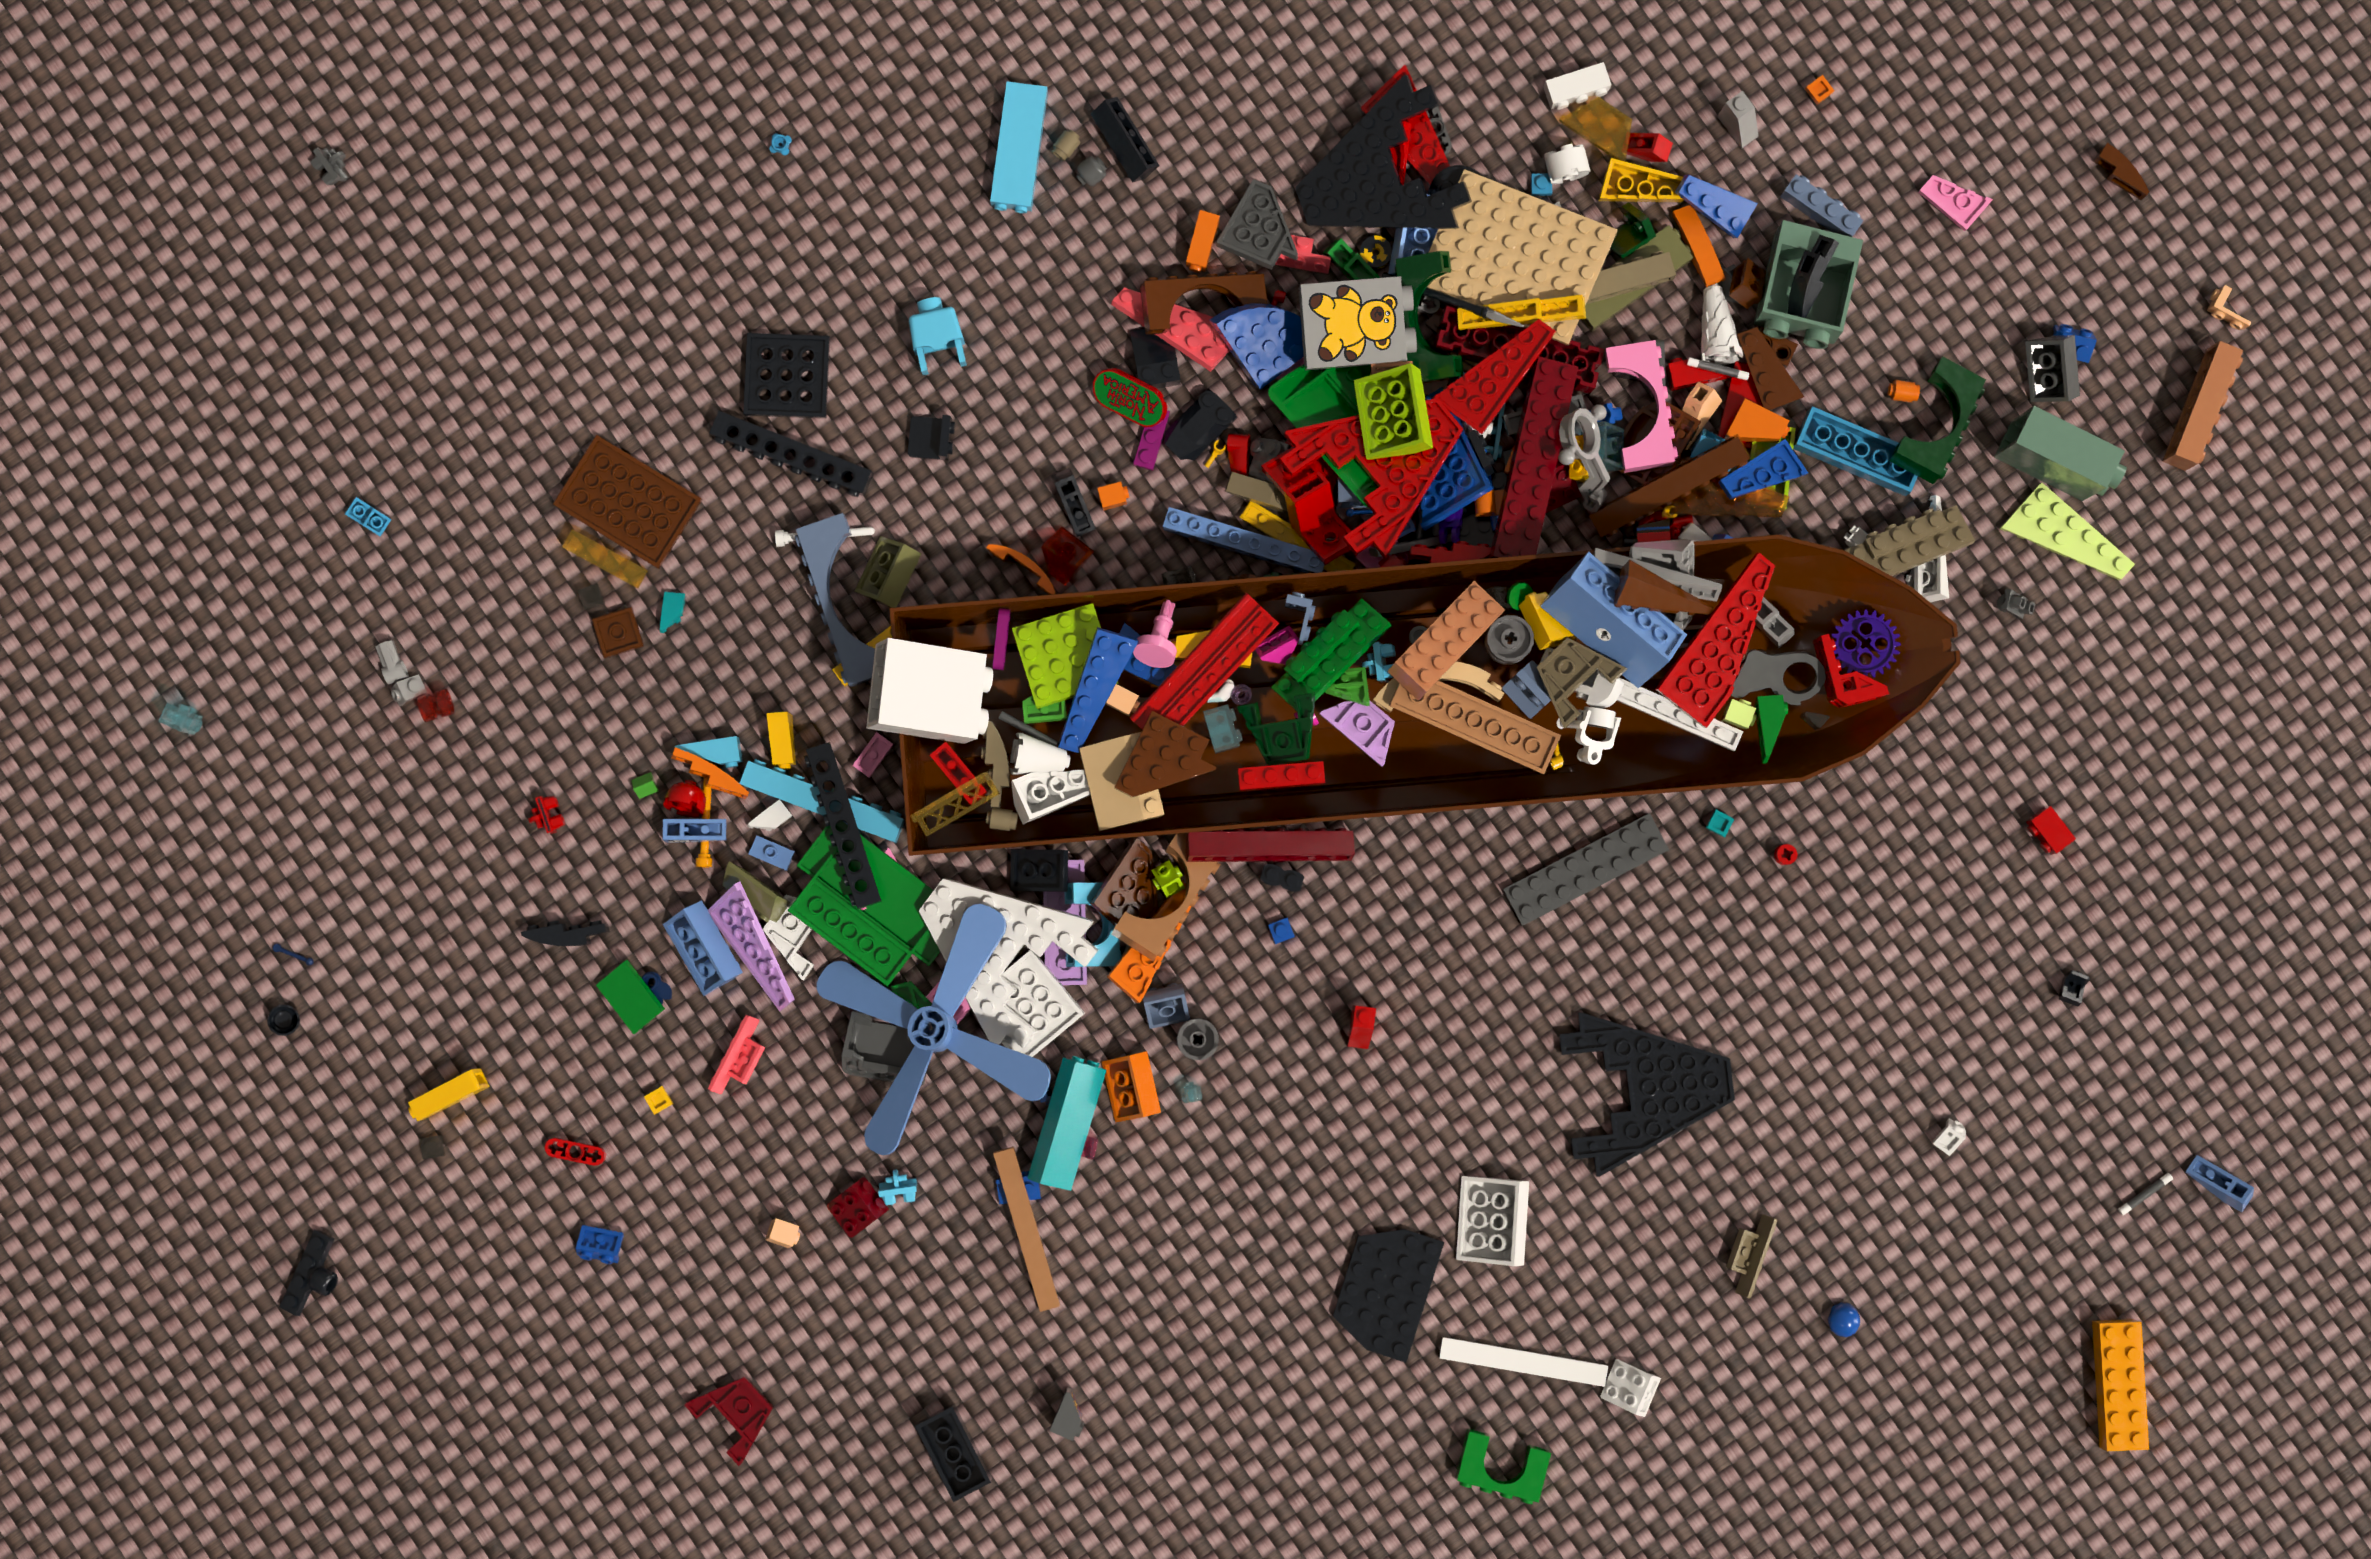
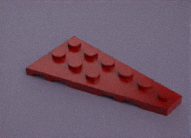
(1424, 146)
(1488, 385)

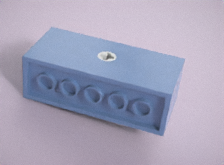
(1628, 636)

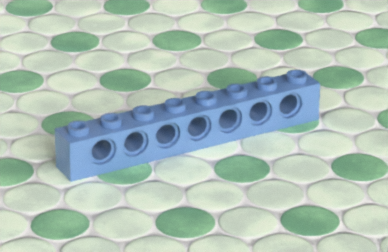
(1242, 541)

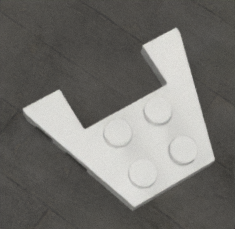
(788, 937)

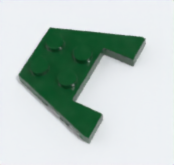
(1285, 739)

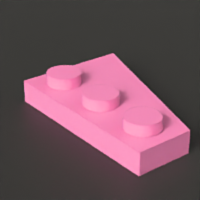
(1954, 202)

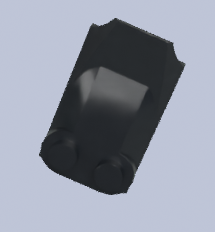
(1199, 426)

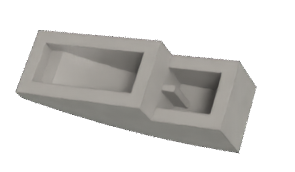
(1773, 624)

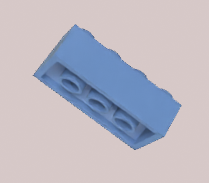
(702, 948)

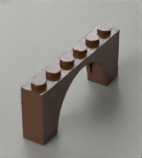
(1160, 295)

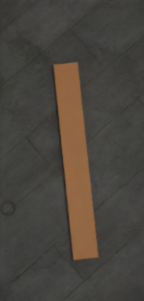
(1026, 1229)

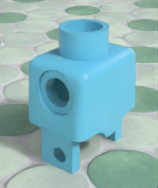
(935, 330)

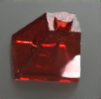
(1065, 555)

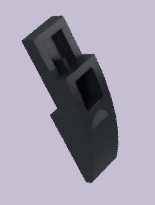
(1807, 281)
(557, 933)

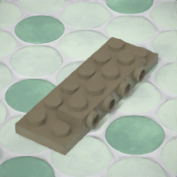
(1915, 541)

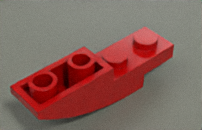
(1458, 552)

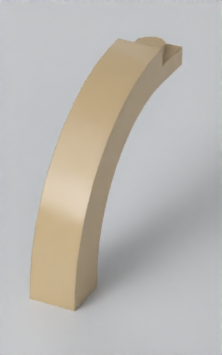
(1458, 672)

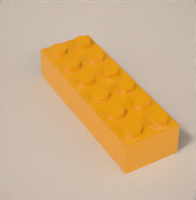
(2120, 1385)

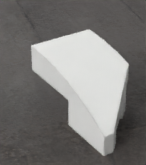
(771, 817)

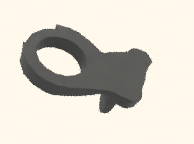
(1767, 671)

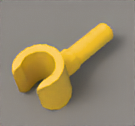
(1215, 453)
(1557, 761)

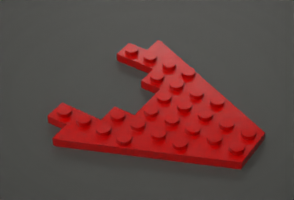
(1400, 478)

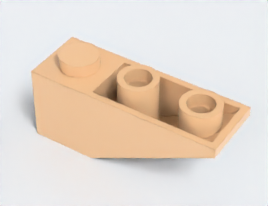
(1701, 405)

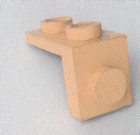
(2219, 312)

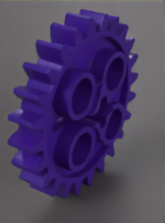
(1880, 630)

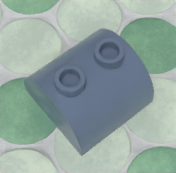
(1166, 1005)

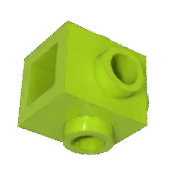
(1168, 878)

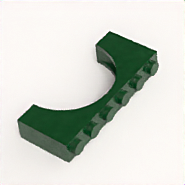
(1420, 272)
(1961, 391)

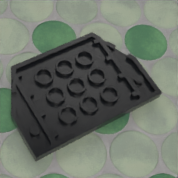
(1387, 1290)

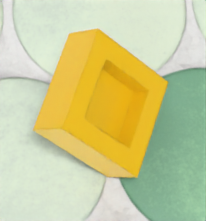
(658, 1100)

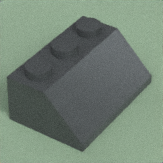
(2052, 368)

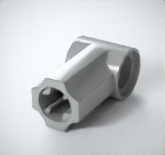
(393, 667)

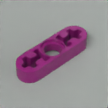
(1001, 639)

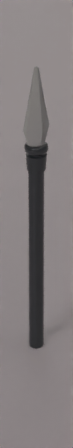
(1482, 311)

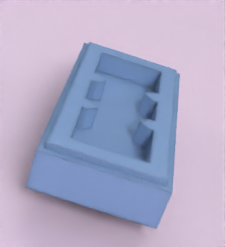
(771, 853)

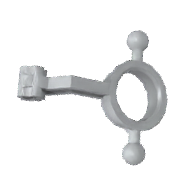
(1592, 488)

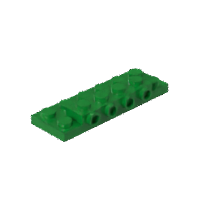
(1331, 652)

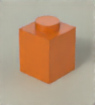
(1113, 495)

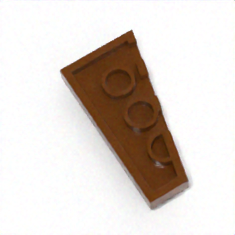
(1768, 373)

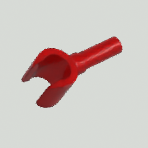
(1279, 296)

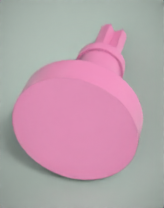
(1155, 648)

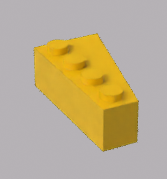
(1638, 184)

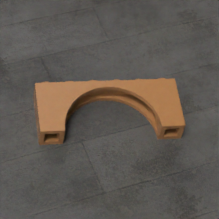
(1151, 934)

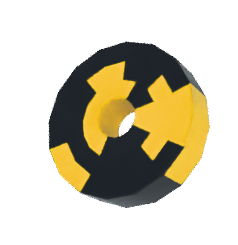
(1380, 244)

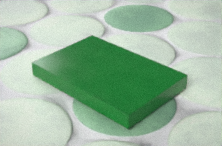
(630, 997)

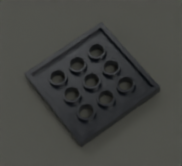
(777, 365)

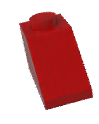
(1649, 147)

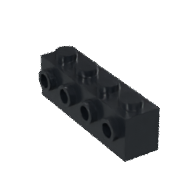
(1124, 139)

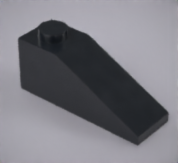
(1073, 502)

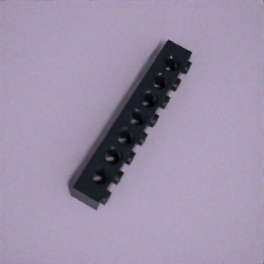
(724, 423)
(824, 753)

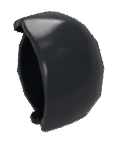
(283, 1020)

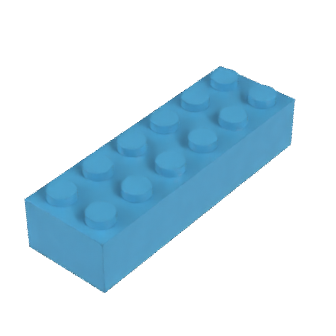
(1852, 450)

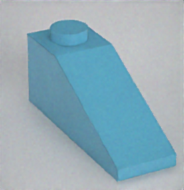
(720, 751)

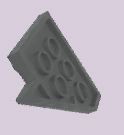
(1258, 228)

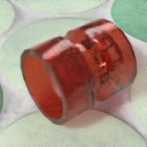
(428, 706)

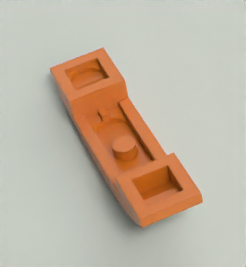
(1003, 552)

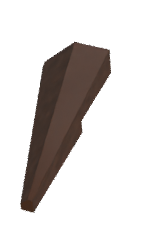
(1647, 590)

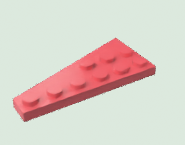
(1188, 331)

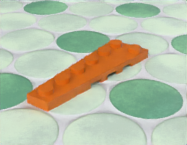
(1134, 970)

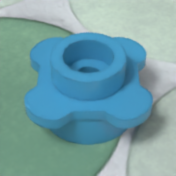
(778, 138)

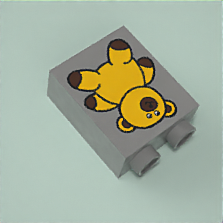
(1355, 323)

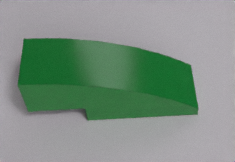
(1349, 262)

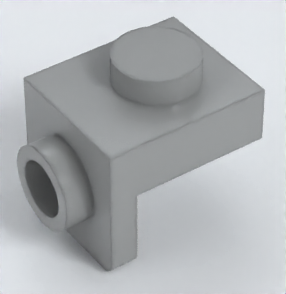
(408, 690)

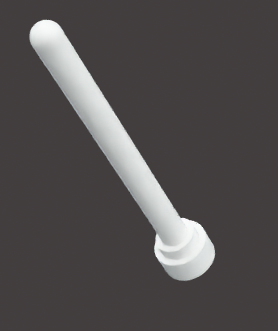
(784, 538)

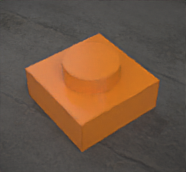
(1819, 89)

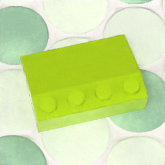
(1393, 412)

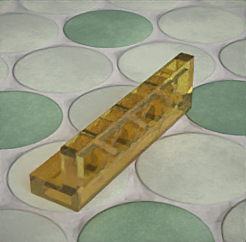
(956, 794)

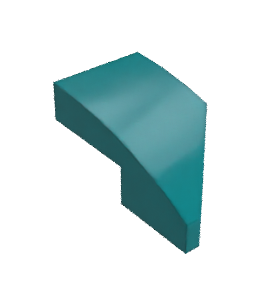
(672, 609)

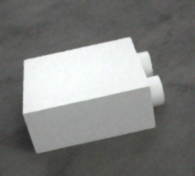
(928, 691)

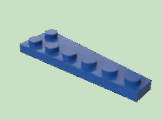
(1099, 676)

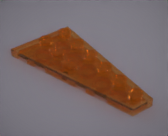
(1714, 502)

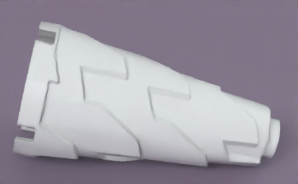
(1719, 333)

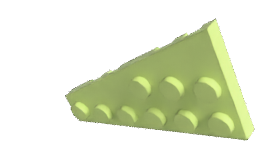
(2058, 528)

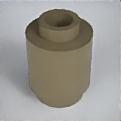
(1066, 145)
(1002, 819)

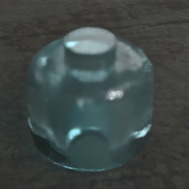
(1191, 1093)

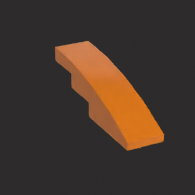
(1696, 238)
(716, 777)

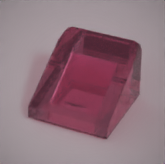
(1090, 1147)

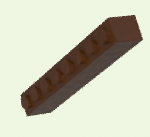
(1669, 485)

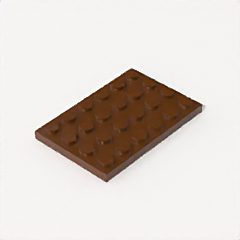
(627, 501)

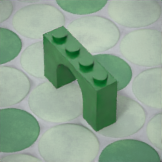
(1525, 1485)

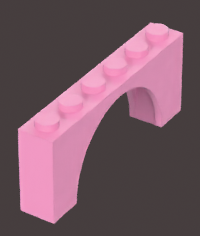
(1643, 363)

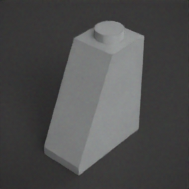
(1740, 119)

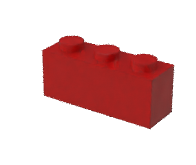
(955, 769)

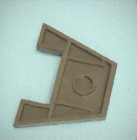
(1568, 669)

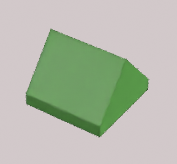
(644, 785)

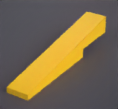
(1527, 312)

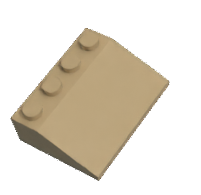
(1102, 768)

